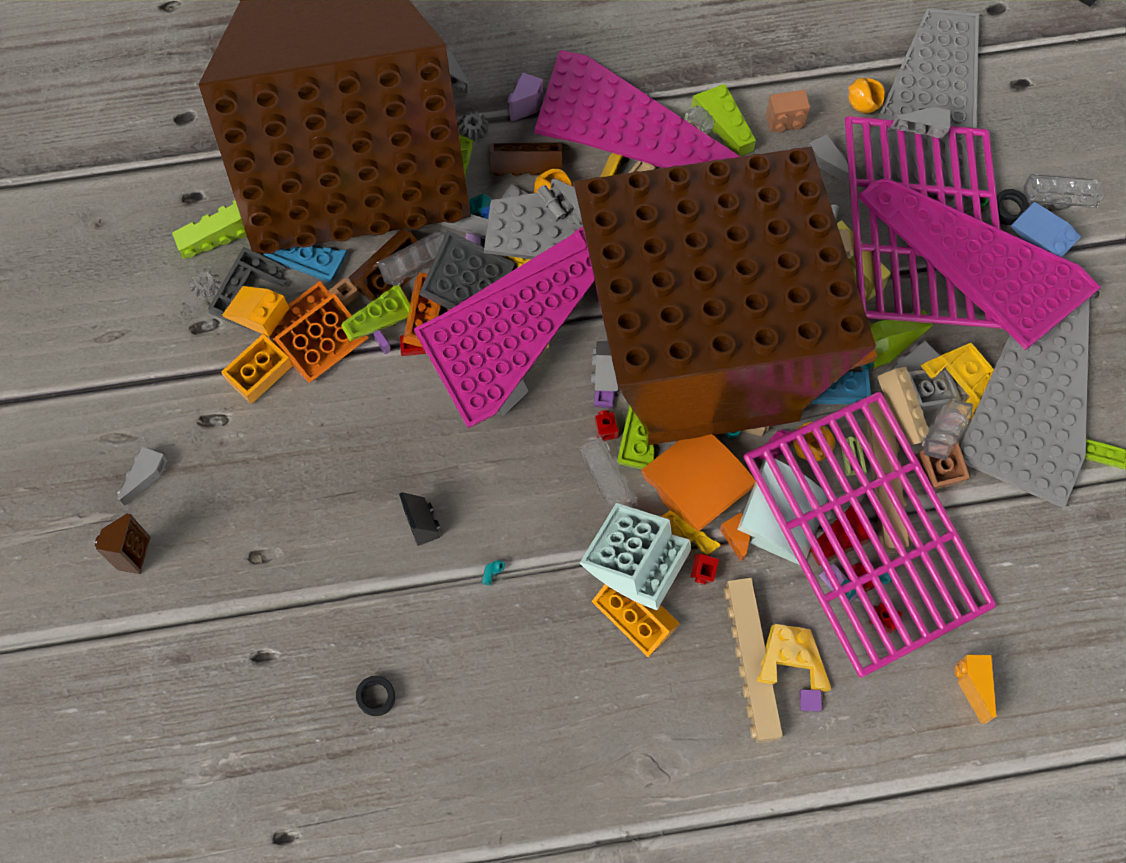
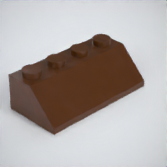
(524, 158)
(368, 274)
(124, 544)

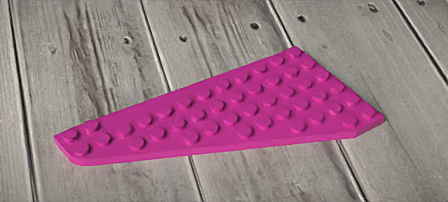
(605, 112)
(1002, 274)
(502, 330)

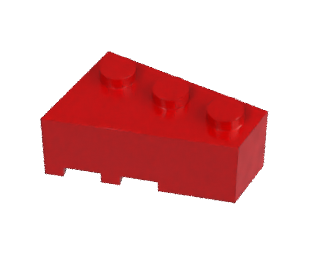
(842, 536)

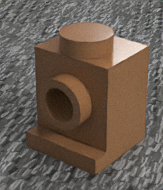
(345, 287)

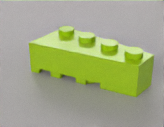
(728, 119)
(210, 231)

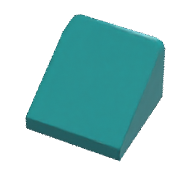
(478, 203)

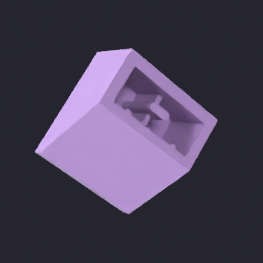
(526, 97)

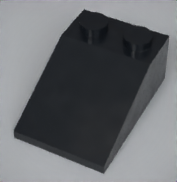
(420, 518)

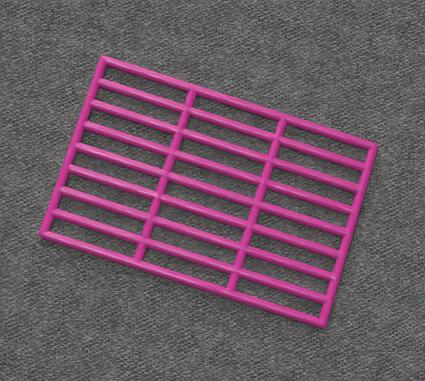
(924, 189)
(889, 566)

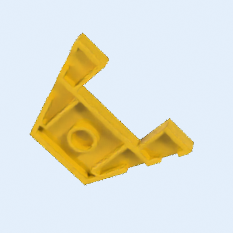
(967, 368)
(684, 530)
(793, 648)

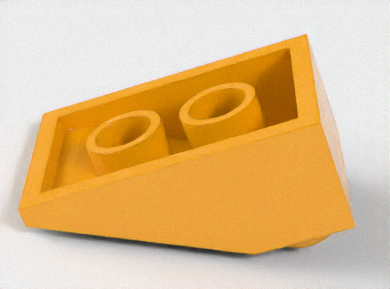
(257, 309)
(977, 683)

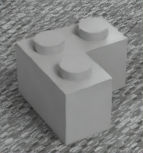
(604, 374)

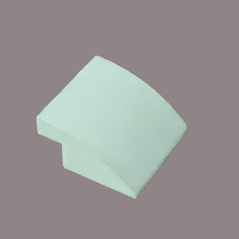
(761, 522)
(636, 555)

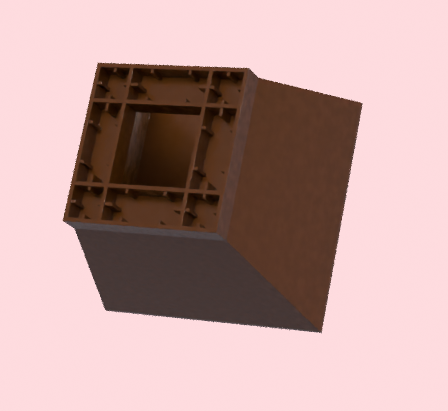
(334, 121)
(722, 291)

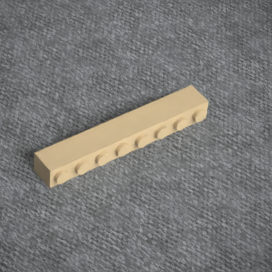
(895, 483)
(751, 651)

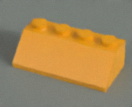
(640, 623)

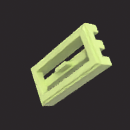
(850, 440)

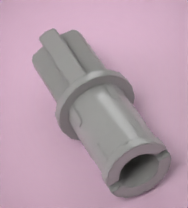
(551, 202)

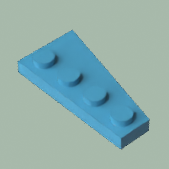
(312, 261)
(846, 389)

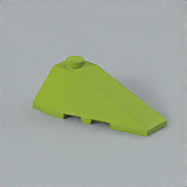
(895, 337)

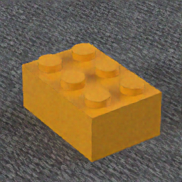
(257, 368)

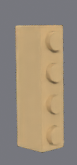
(904, 404)

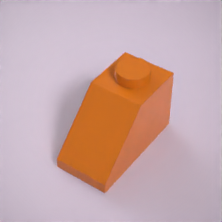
(737, 540)

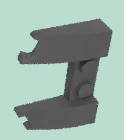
(246, 264)

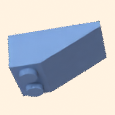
(1045, 230)

